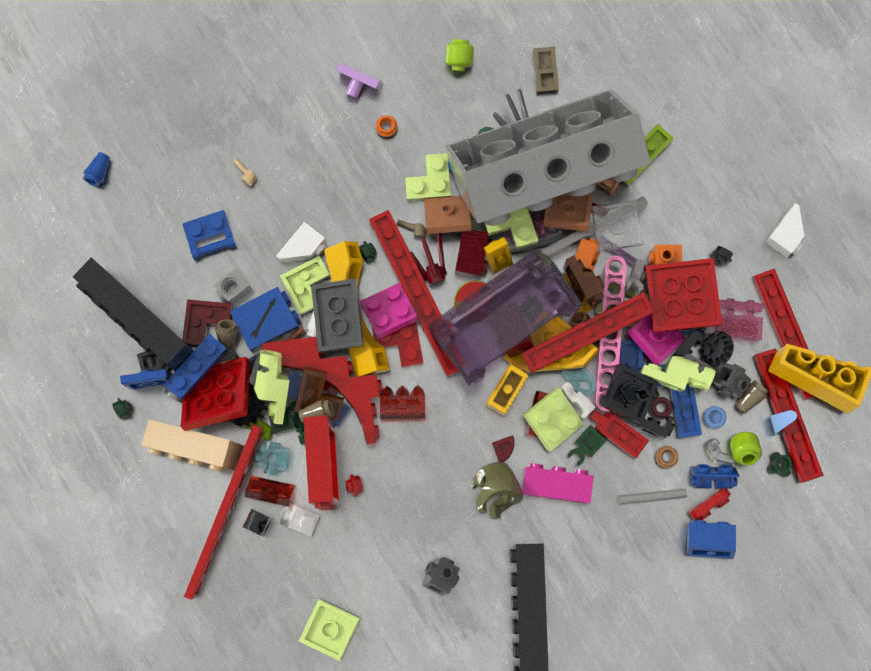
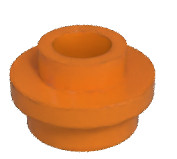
(386, 119)

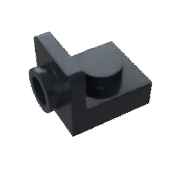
(653, 427)

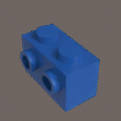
(711, 539)

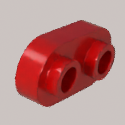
(718, 499)

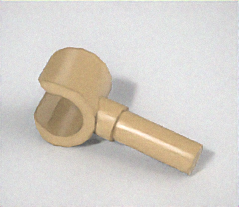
(248, 177)

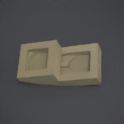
(545, 69)

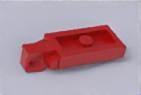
(619, 433)

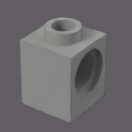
(233, 277)

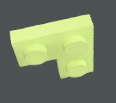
(433, 185)
(520, 226)
(299, 282)

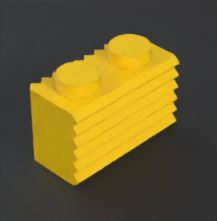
(507, 390)

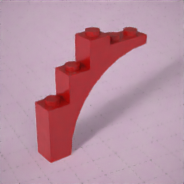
(356, 390)

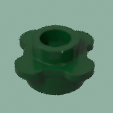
(787, 464)

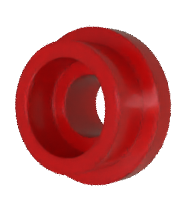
(353, 485)

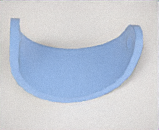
(782, 419)

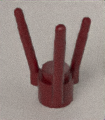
(434, 273)

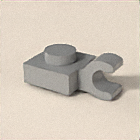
(636, 277)

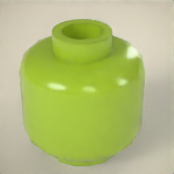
(459, 54)
(746, 448)

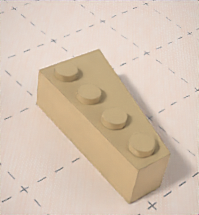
(191, 445)

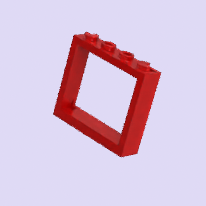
(321, 462)

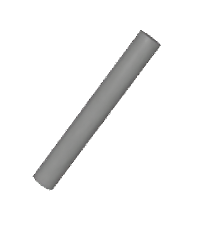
(652, 496)

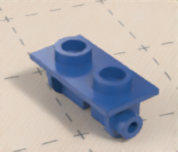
(724, 475)

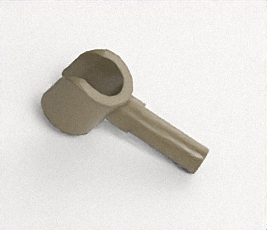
(419, 229)

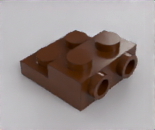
(586, 286)

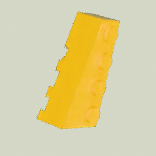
(824, 377)

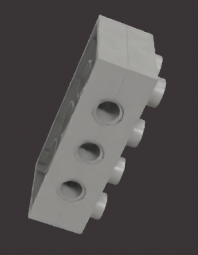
(548, 156)

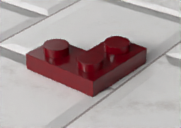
(200, 315)

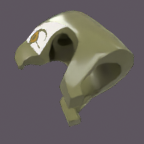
(497, 480)

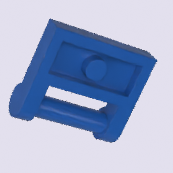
(208, 228)

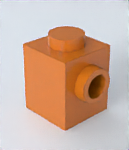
(665, 254)

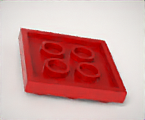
(683, 295)
(218, 395)

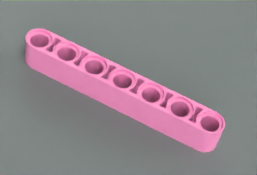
(605, 344)

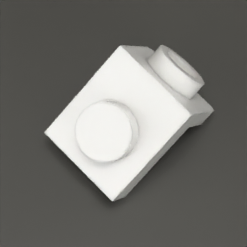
(299, 519)

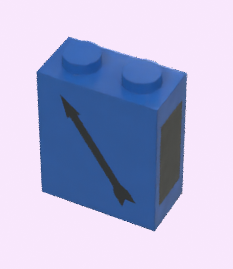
(266, 319)

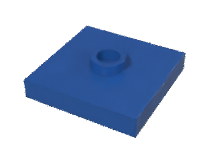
(145, 379)

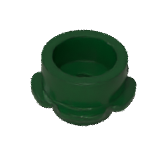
(367, 251)
(121, 408)

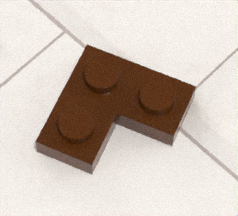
(311, 391)

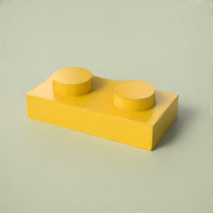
(498, 255)

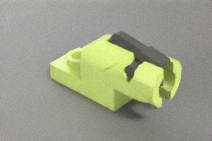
(681, 372)
(270, 384)

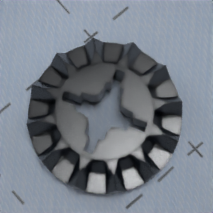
(724, 343)

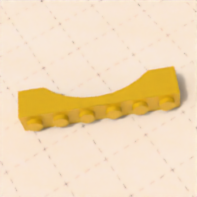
(345, 264)

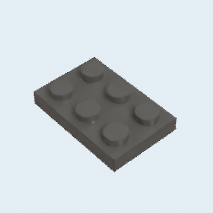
(337, 315)

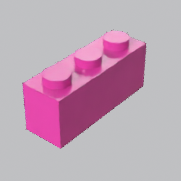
(557, 484)

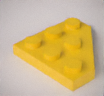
(554, 327)

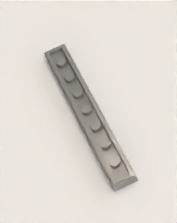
(573, 239)

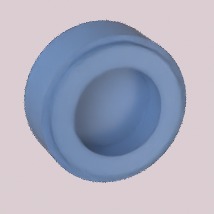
(714, 417)

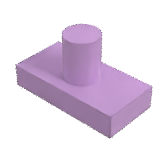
(357, 80)

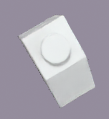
(788, 233)
(302, 246)

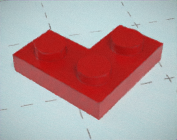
(407, 342)

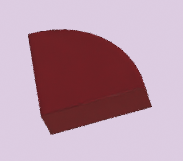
(504, 448)

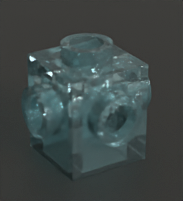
(281, 459)

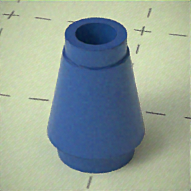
(96, 170)

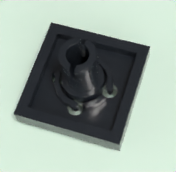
(636, 396)

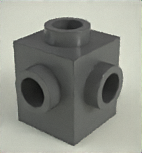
(731, 380)
(441, 576)

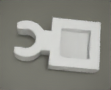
(579, 402)

